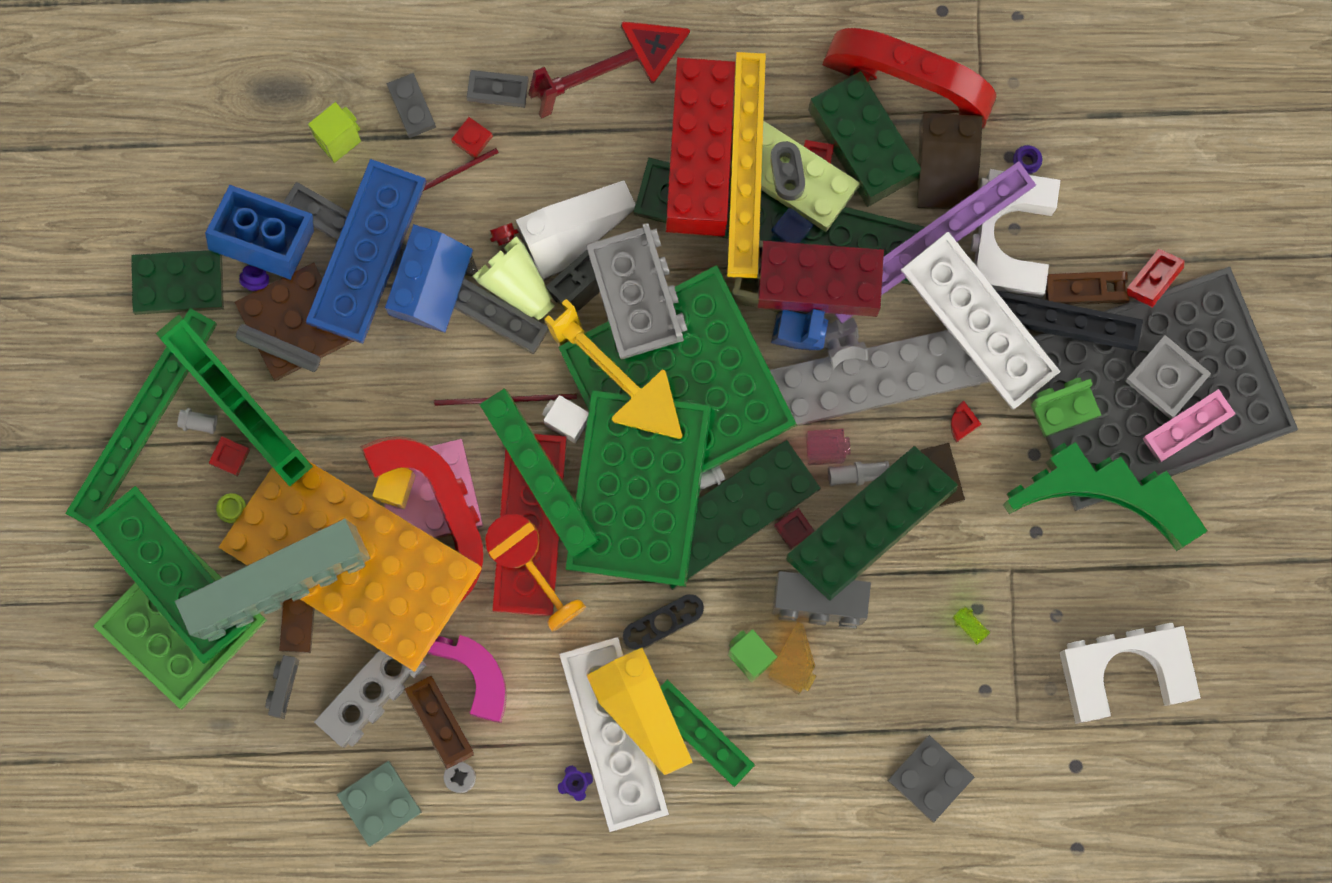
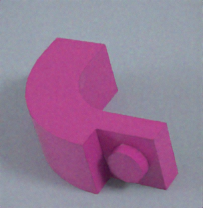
(490, 683)

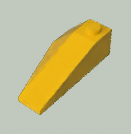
(636, 702)

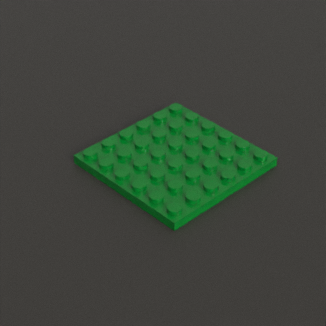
(711, 367)

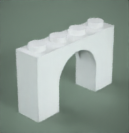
(999, 269)
(1164, 649)

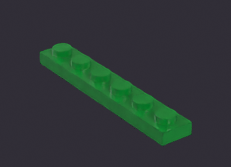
(539, 472)

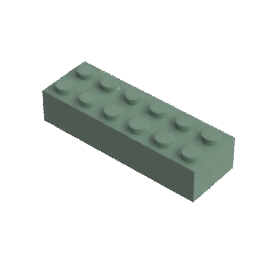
(273, 580)

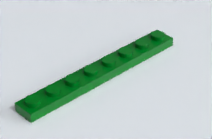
(135, 428)

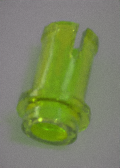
(970, 625)

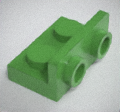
(1065, 407)

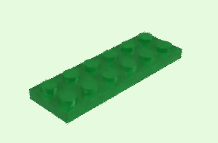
(158, 563)

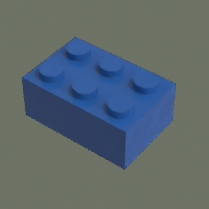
(259, 231)

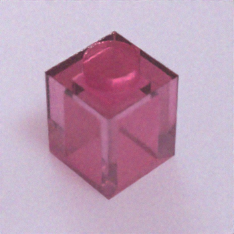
(827, 446)

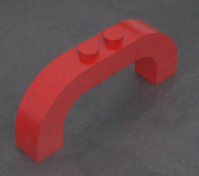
(912, 64)
(400, 452)

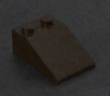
(948, 159)

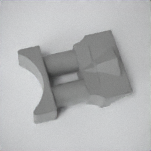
(847, 336)

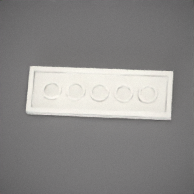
(980, 320)
(621, 770)

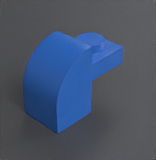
(800, 330)

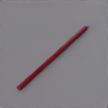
(460, 169)
(515, 398)

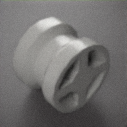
(464, 776)

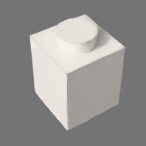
(565, 418)

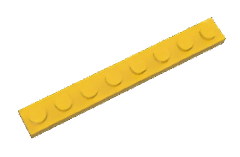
(746, 165)

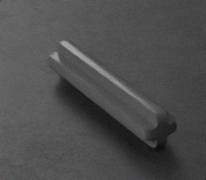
(278, 348)

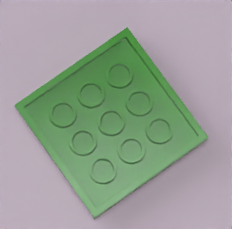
(156, 648)

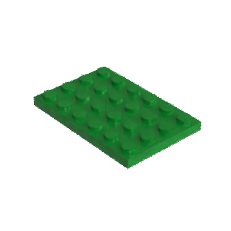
(640, 493)

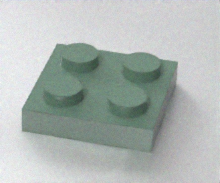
(379, 803)

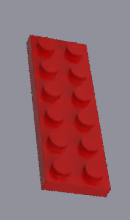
(516, 588)

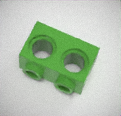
(751, 654)

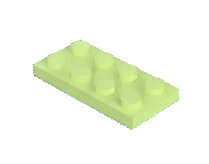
(825, 189)

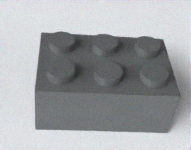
(799, 598)

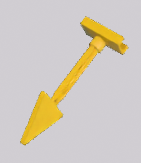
(649, 407)

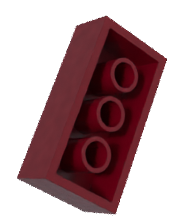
(820, 278)

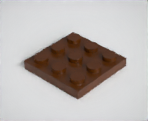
(282, 313)

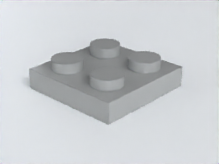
(1168, 377)

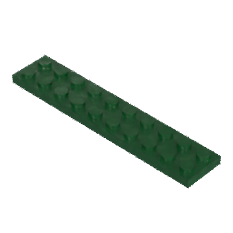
(849, 229)

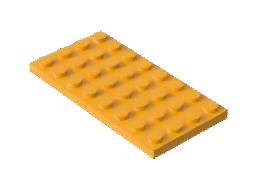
(401, 592)

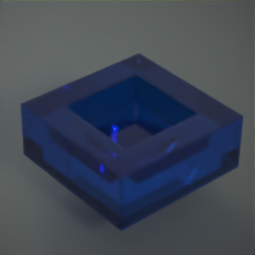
(792, 227)

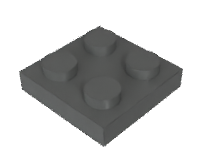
(931, 778)

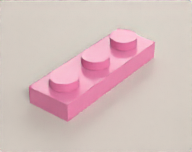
(1188, 426)

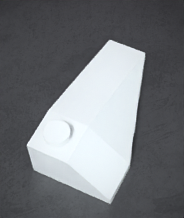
(562, 230)

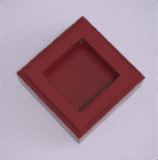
(794, 528)

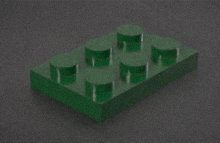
(177, 282)

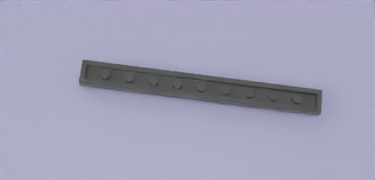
(471, 299)

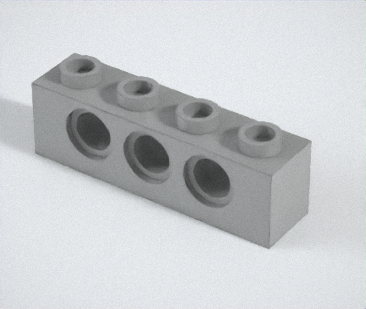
(333, 718)

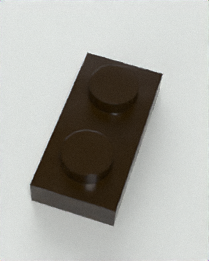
(943, 458)

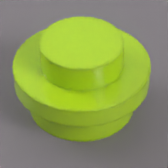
(230, 507)

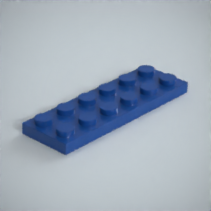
(366, 251)

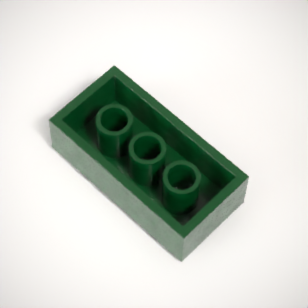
(864, 138)

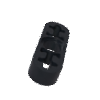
(686, 618)

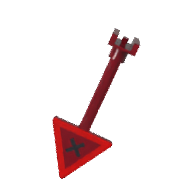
(650, 46)

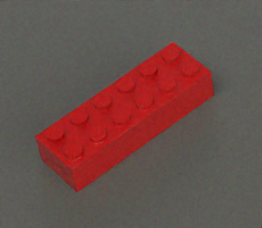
(700, 147)

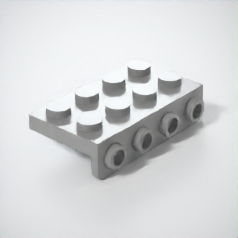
(636, 292)

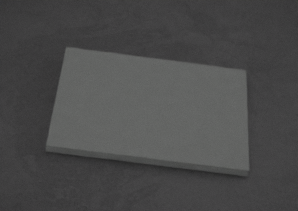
(1216, 330)

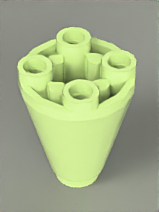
(516, 280)

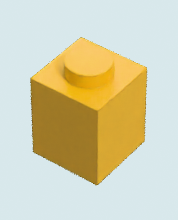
(394, 487)

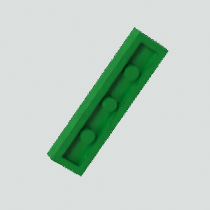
(706, 737)

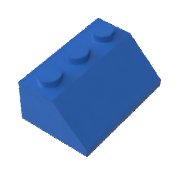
(428, 279)

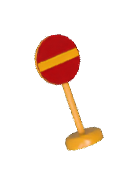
(513, 543)

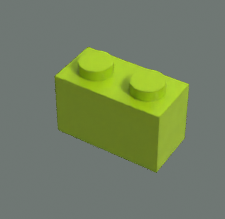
(335, 131)

